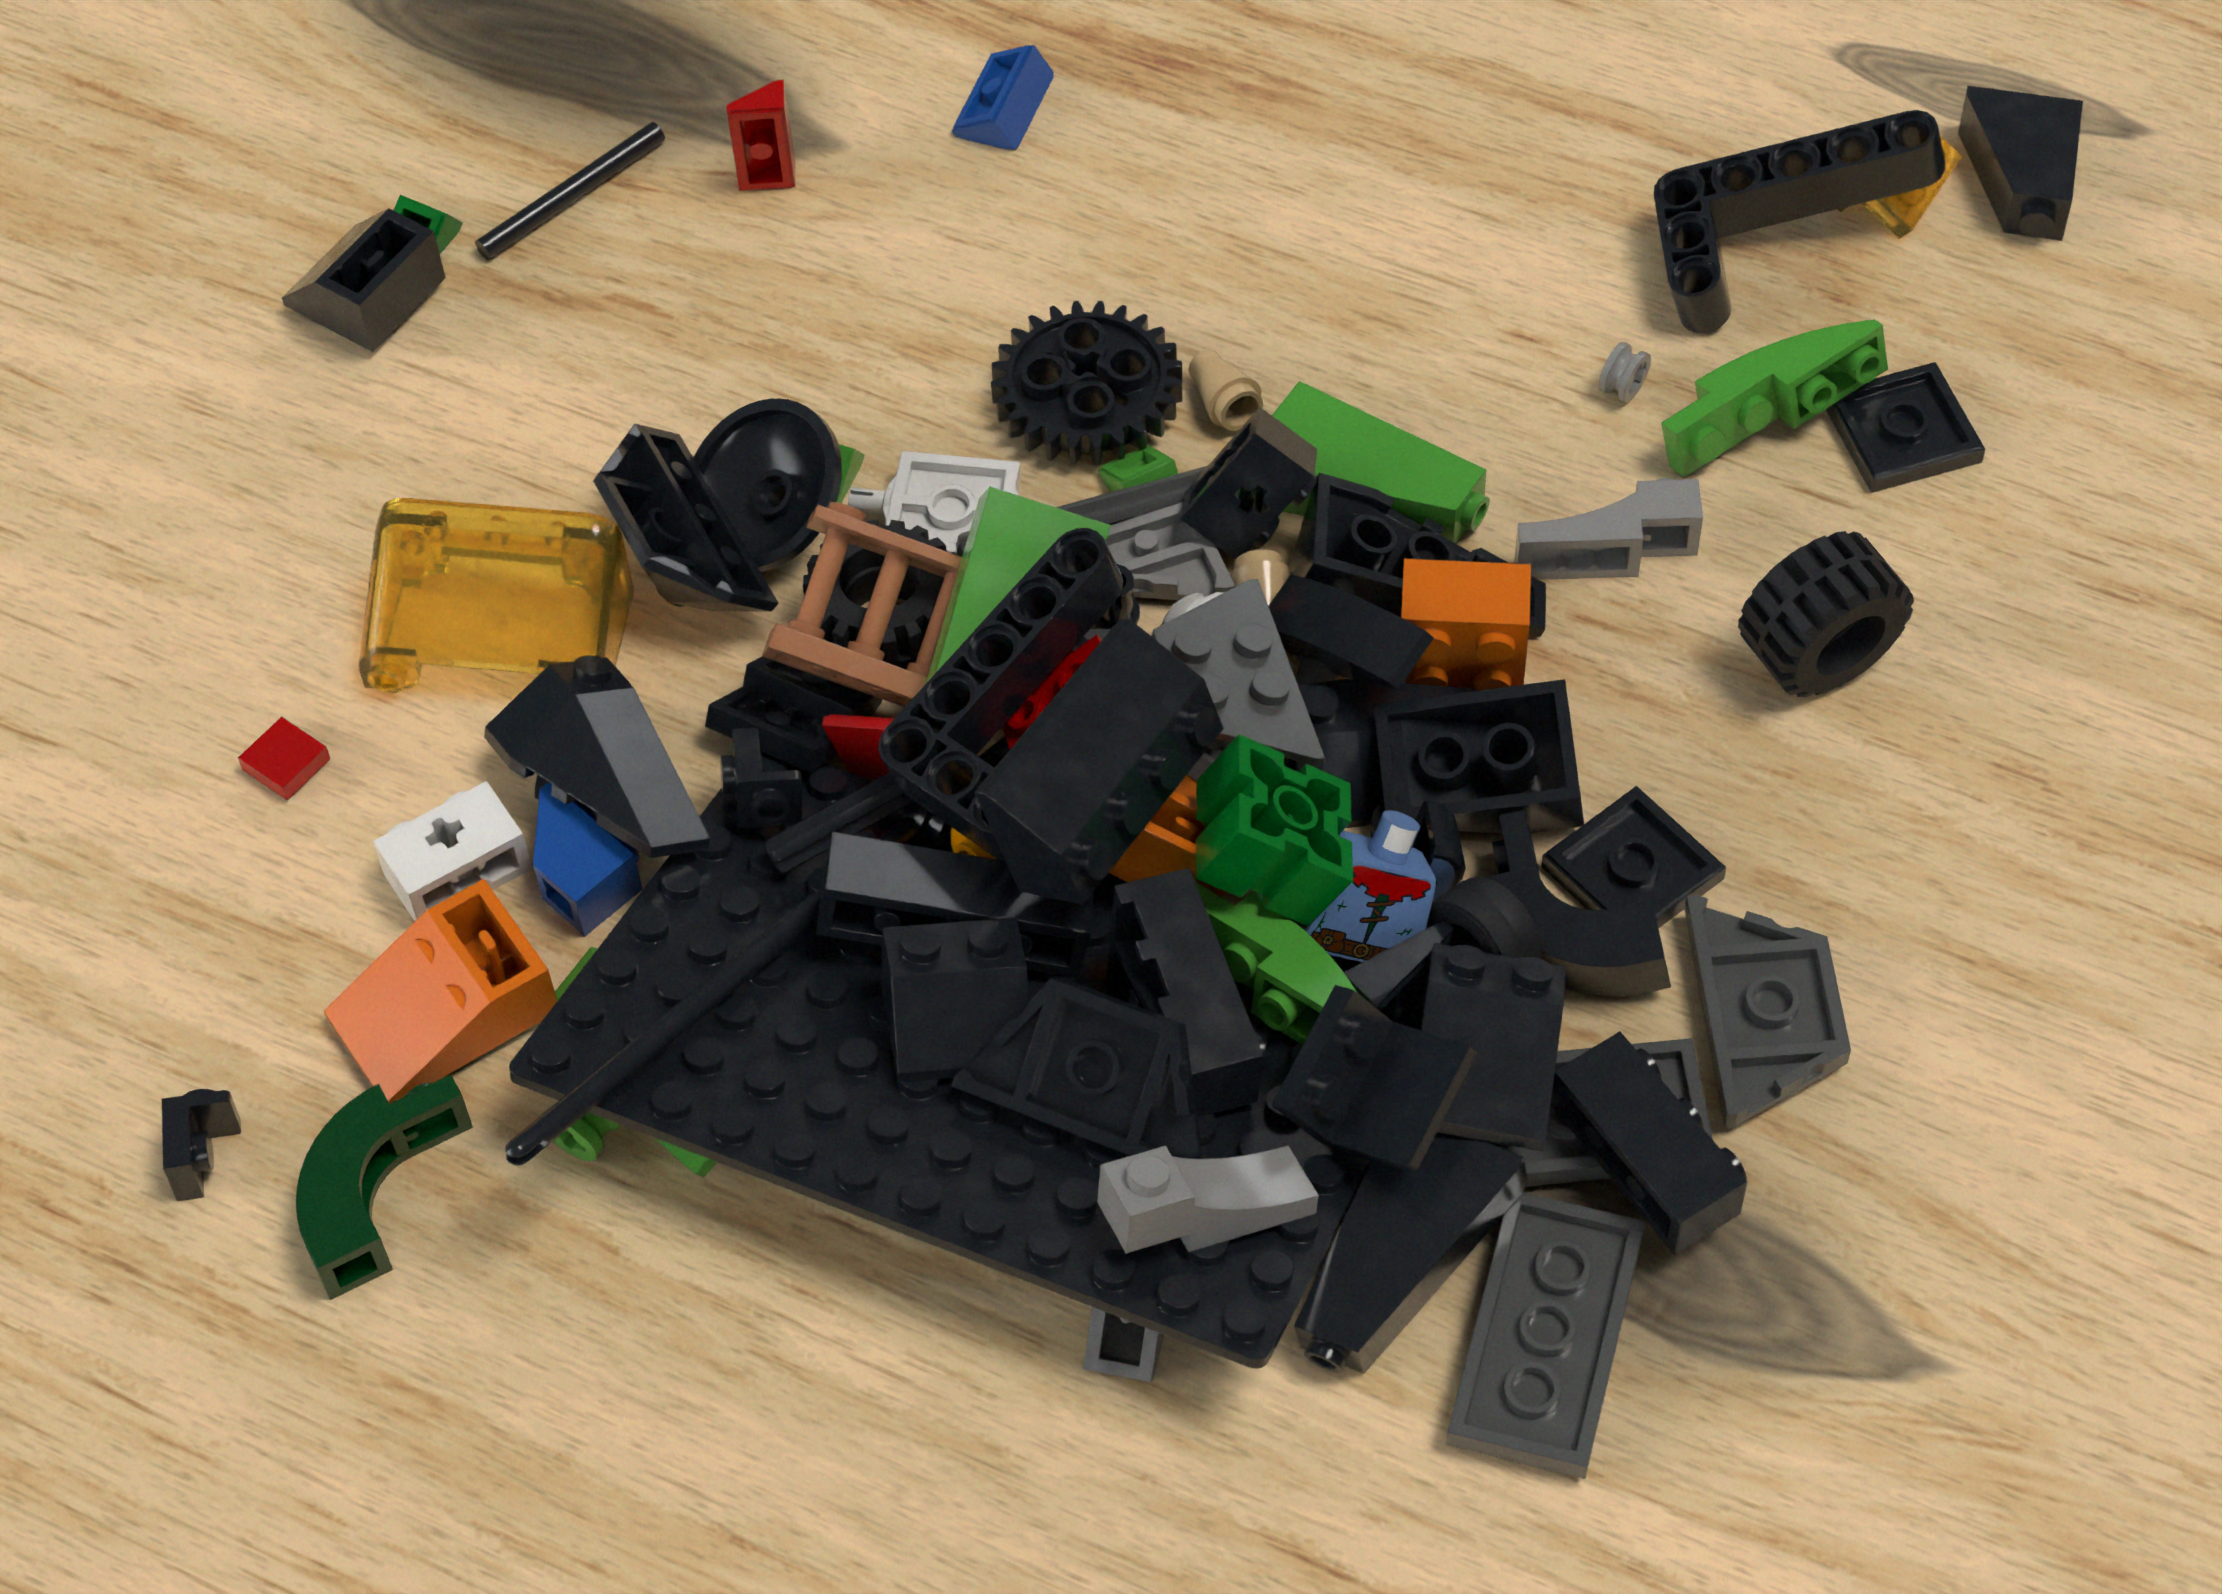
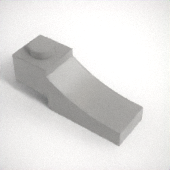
(1609, 542)
(1201, 1200)

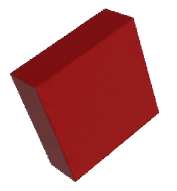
(284, 758)

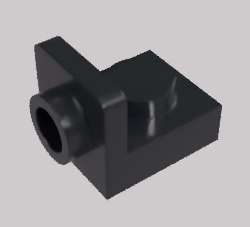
(187, 1134)

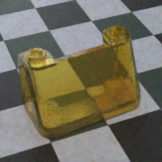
(490, 590)

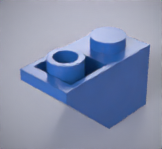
(581, 865)

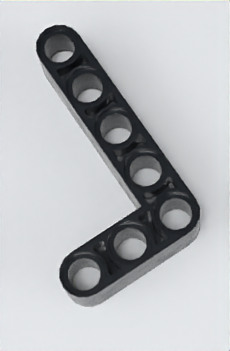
(1779, 186)
(993, 692)

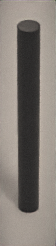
(569, 190)

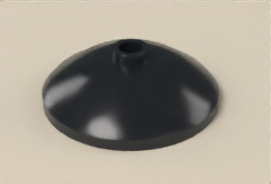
(770, 473)

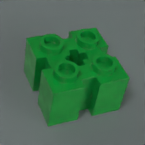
(1273, 830)

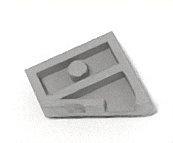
(1167, 556)

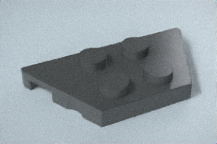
(1246, 672)
(1765, 1007)

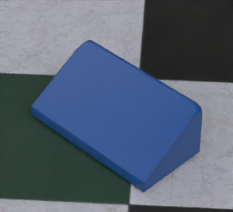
(1005, 98)

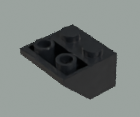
(370, 279)

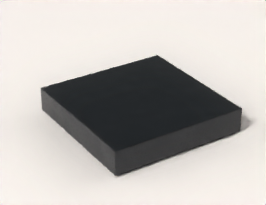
(1906, 428)
(1632, 857)

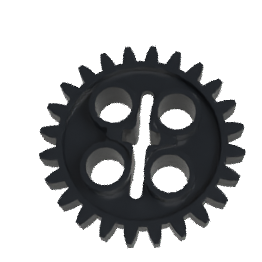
(1086, 382)

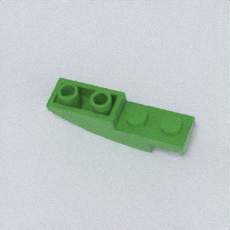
(1781, 381)
(1276, 960)

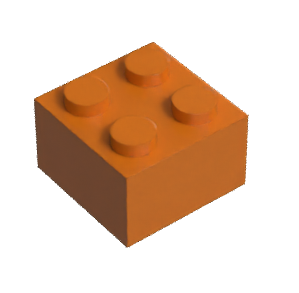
(1476, 621)

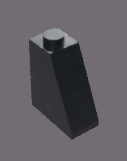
(2023, 156)

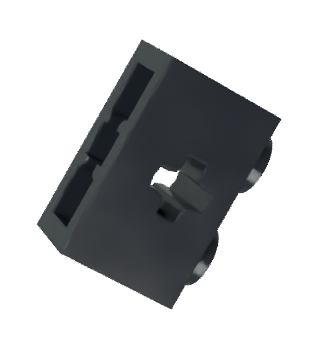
(1250, 485)

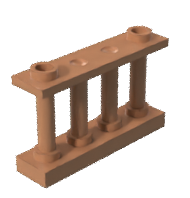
(862, 662)

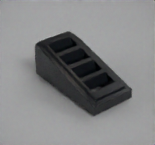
(1398, 975)

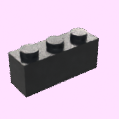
(1649, 1142)

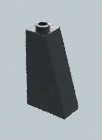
(1402, 1245)

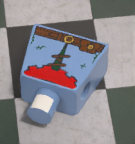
(1387, 895)

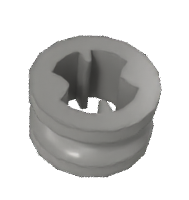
(1624, 372)

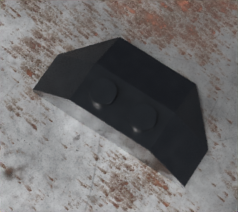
(679, 525)

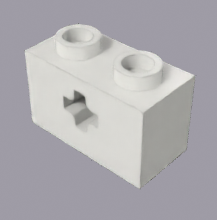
(452, 849)

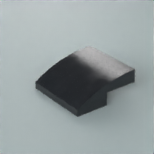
(788, 711)

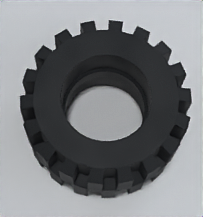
(856, 587)
(1825, 614)

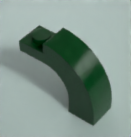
(351, 1163)

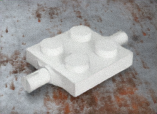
(937, 492)

